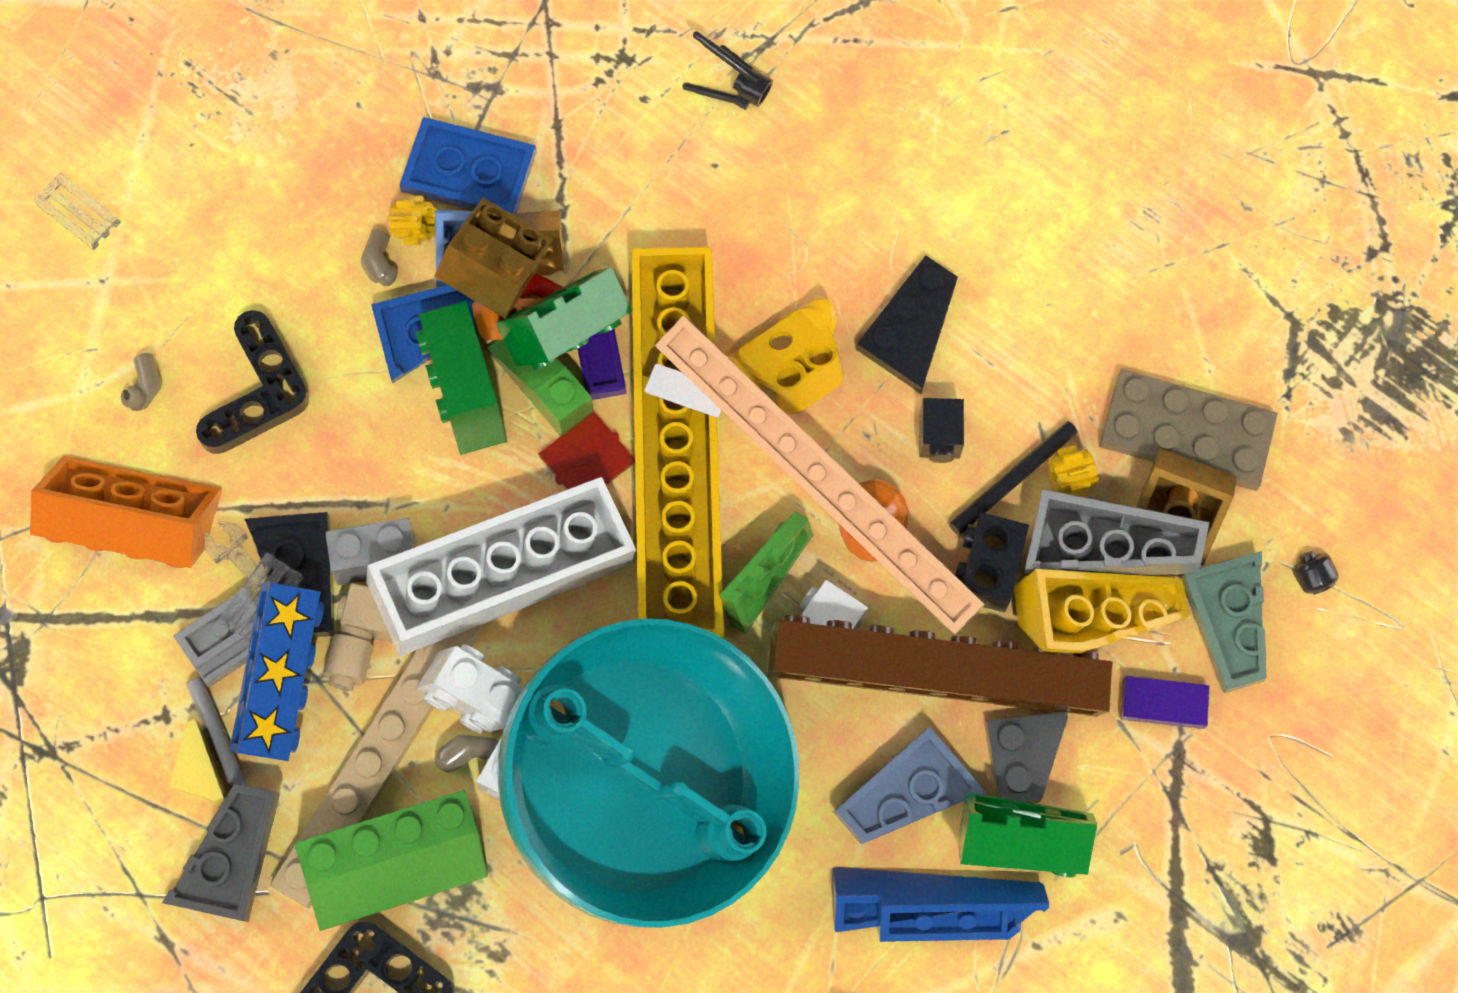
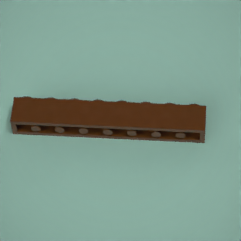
(939, 667)

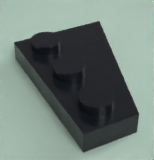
(302, 545)

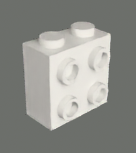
(470, 688)

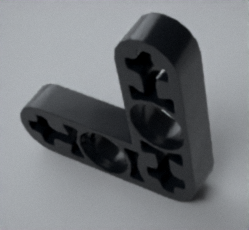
(269, 397)
(374, 962)

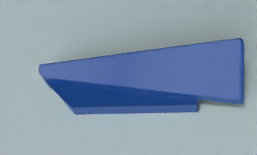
(932, 905)

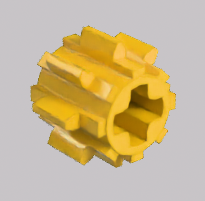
(412, 220)
(1073, 471)

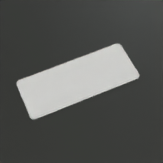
(678, 388)

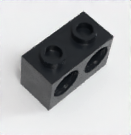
(999, 564)

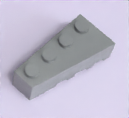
(1112, 538)

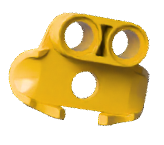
(806, 367)

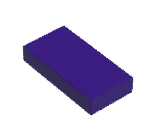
(602, 366)
(1165, 702)

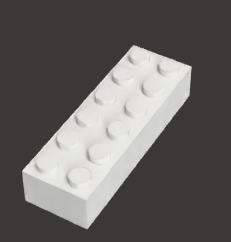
(499, 566)

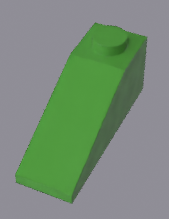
(549, 389)

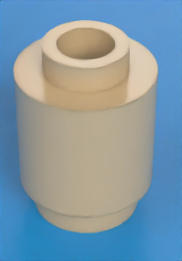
(348, 658)

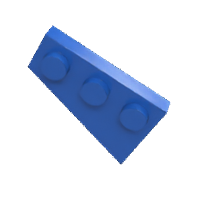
(399, 320)

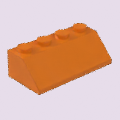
(123, 511)

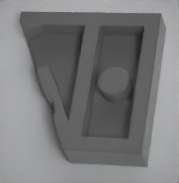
(1024, 754)

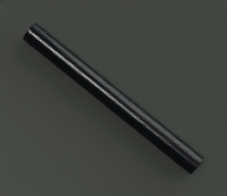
(1013, 477)

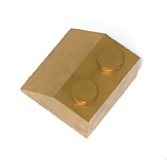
(1188, 491)

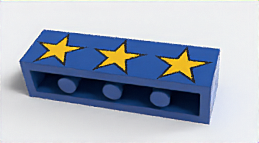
(276, 671)

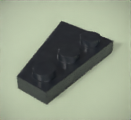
(910, 324)

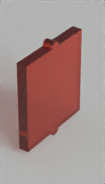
(587, 454)

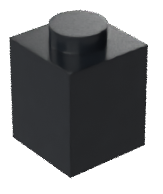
(941, 429)

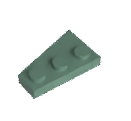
(1229, 615)

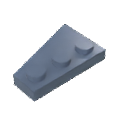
(908, 788)

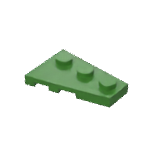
(764, 573)

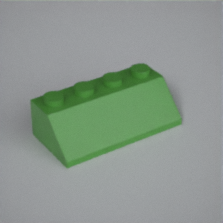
(391, 860)

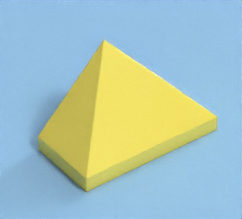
(196, 767)

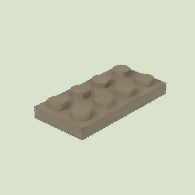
(1190, 423)

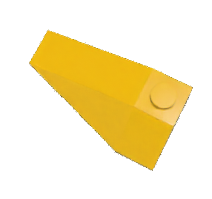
(1095, 609)

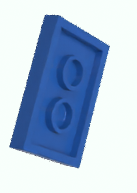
(466, 165)

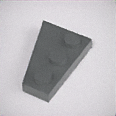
(230, 859)

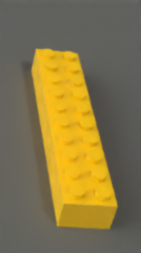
(674, 449)

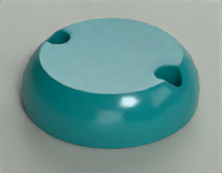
(642, 777)

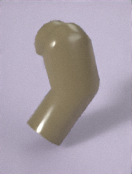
(374, 261)
(146, 388)
(463, 749)

